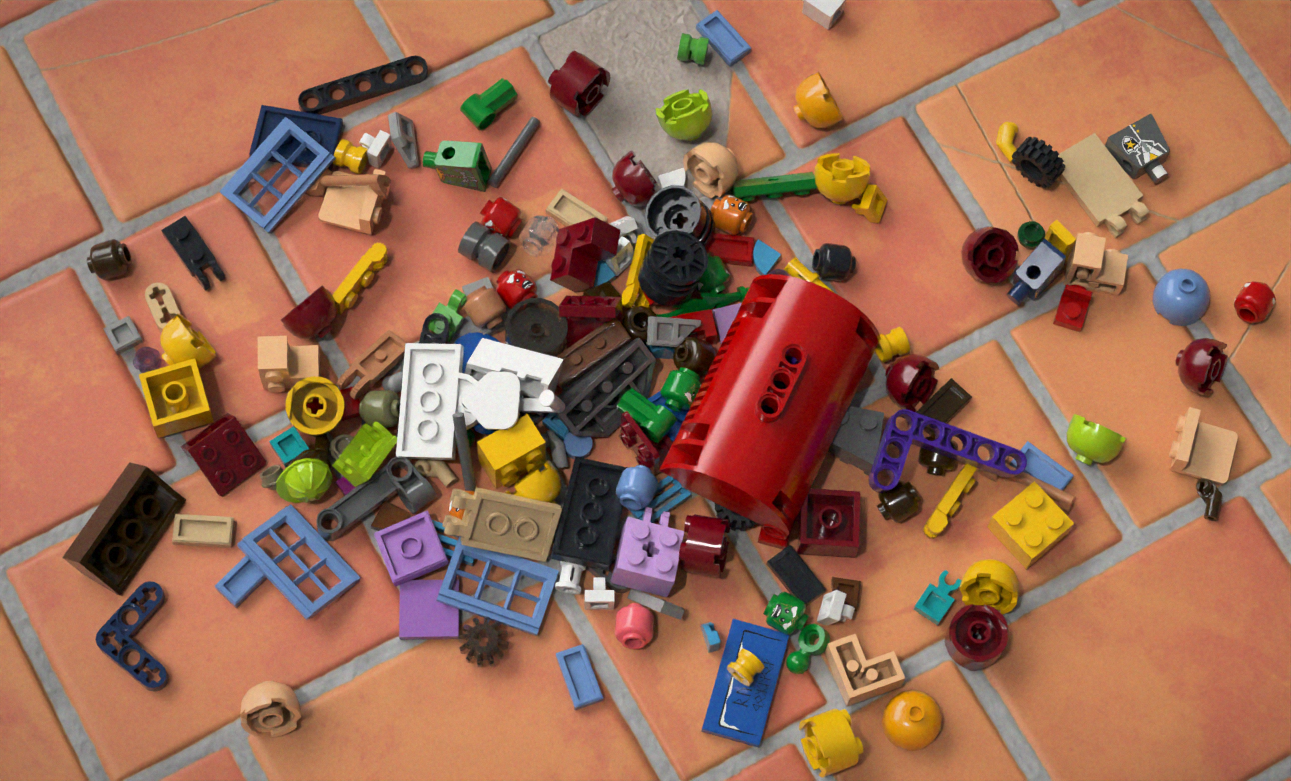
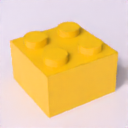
(176, 398)
(512, 452)
(1030, 525)

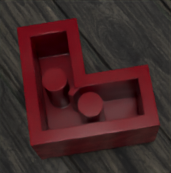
(579, 250)

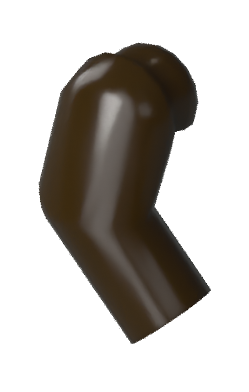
(1211, 496)

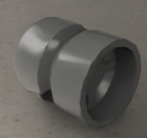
(481, 245)

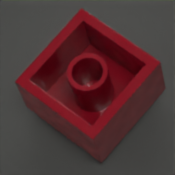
(829, 523)

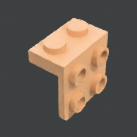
(352, 206)
(1202, 449)

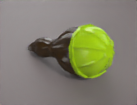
(307, 475)

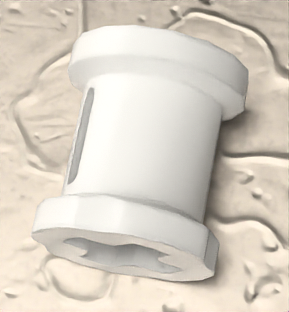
(569, 584)

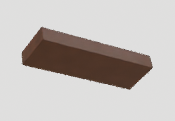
(592, 350)

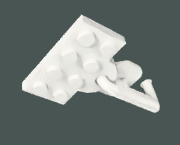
(438, 389)

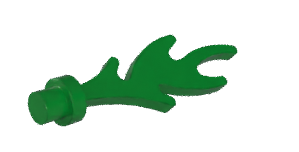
(708, 302)

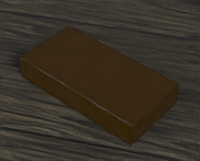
(945, 403)

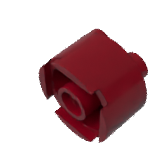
(578, 84)
(705, 545)
(972, 652)

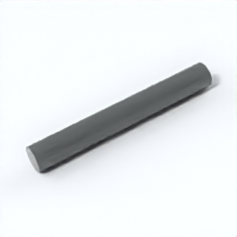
(513, 152)
(464, 451)

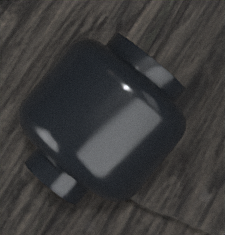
(833, 262)

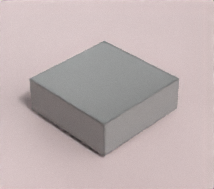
(123, 335)

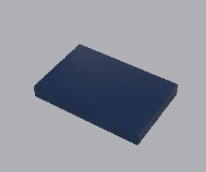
(321, 128)

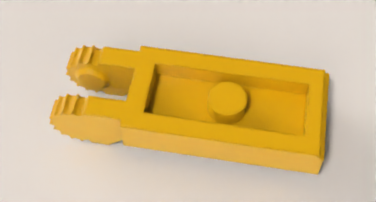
(360, 276)
(630, 293)
(949, 502)

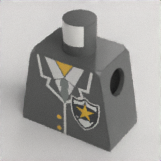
(1140, 149)

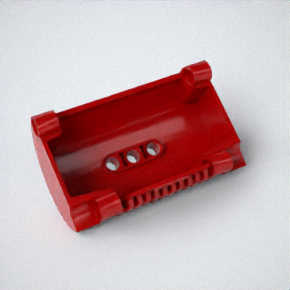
(762, 460)

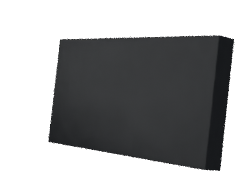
(589, 515)

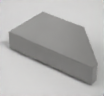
(404, 138)
(669, 331)
(656, 603)

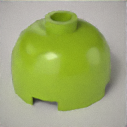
(685, 114)
(1093, 441)

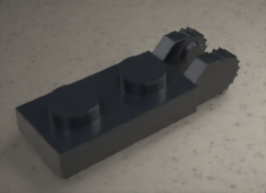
(192, 251)

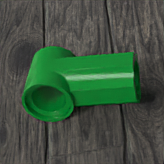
(483, 108)
(652, 419)

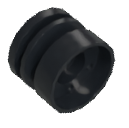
(679, 210)
(672, 268)

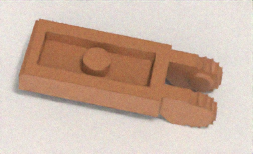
(373, 364)

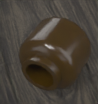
(109, 259)
(636, 322)
(694, 355)
(936, 462)
(899, 502)

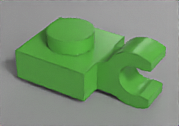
(451, 312)

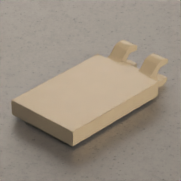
(1101, 185)
(504, 523)

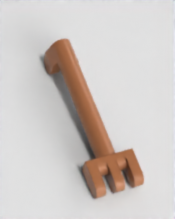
(376, 181)
(1064, 498)

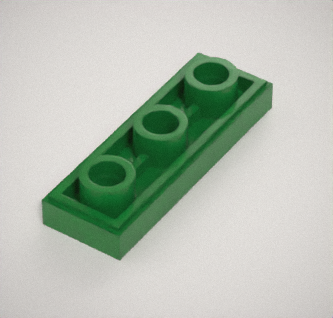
(774, 186)

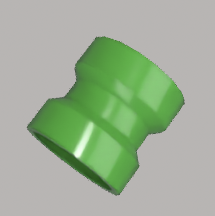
(693, 48)

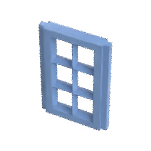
(296, 190)
(280, 580)
(495, 612)

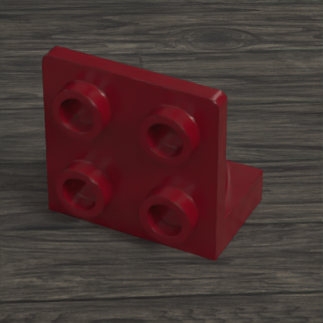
(587, 314)
(224, 453)

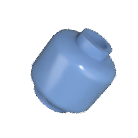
(636, 487)

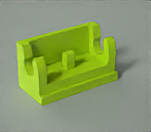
(365, 453)

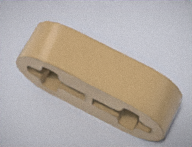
(156, 310)

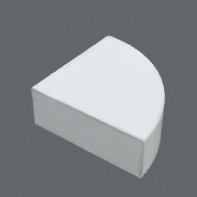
(672, 178)

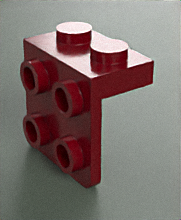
(648, 452)

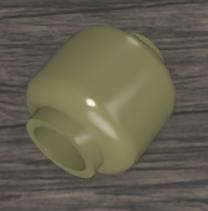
(380, 407)

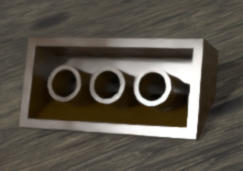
(124, 528)

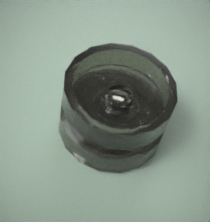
(537, 327)

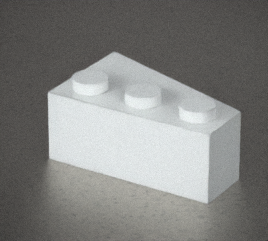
(534, 369)

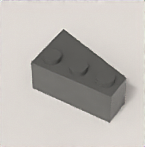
(858, 438)

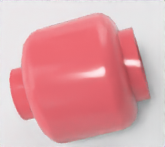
(634, 626)

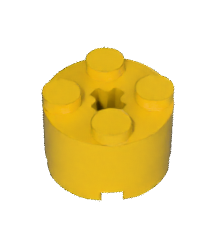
(303, 393)
(830, 742)

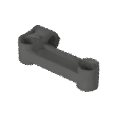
(365, 498)

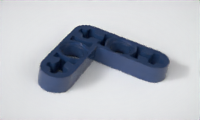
(125, 633)

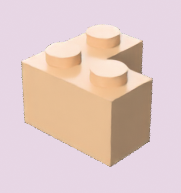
(1095, 267)
(285, 365)
(862, 678)

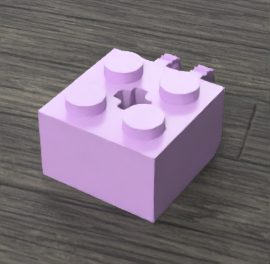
(647, 554)

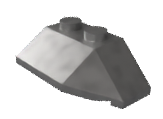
(595, 396)

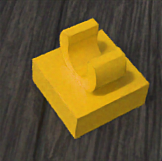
(872, 204)

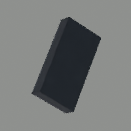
(796, 575)

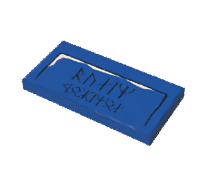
(742, 710)

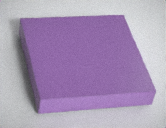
(411, 548)
(422, 615)

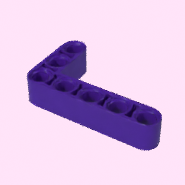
(941, 445)

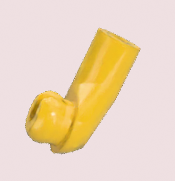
(1005, 139)

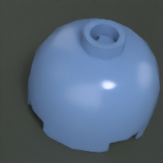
(1181, 296)

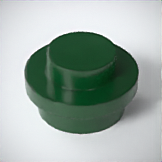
(1031, 234)

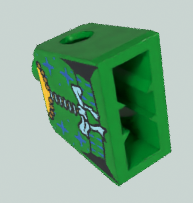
(460, 164)

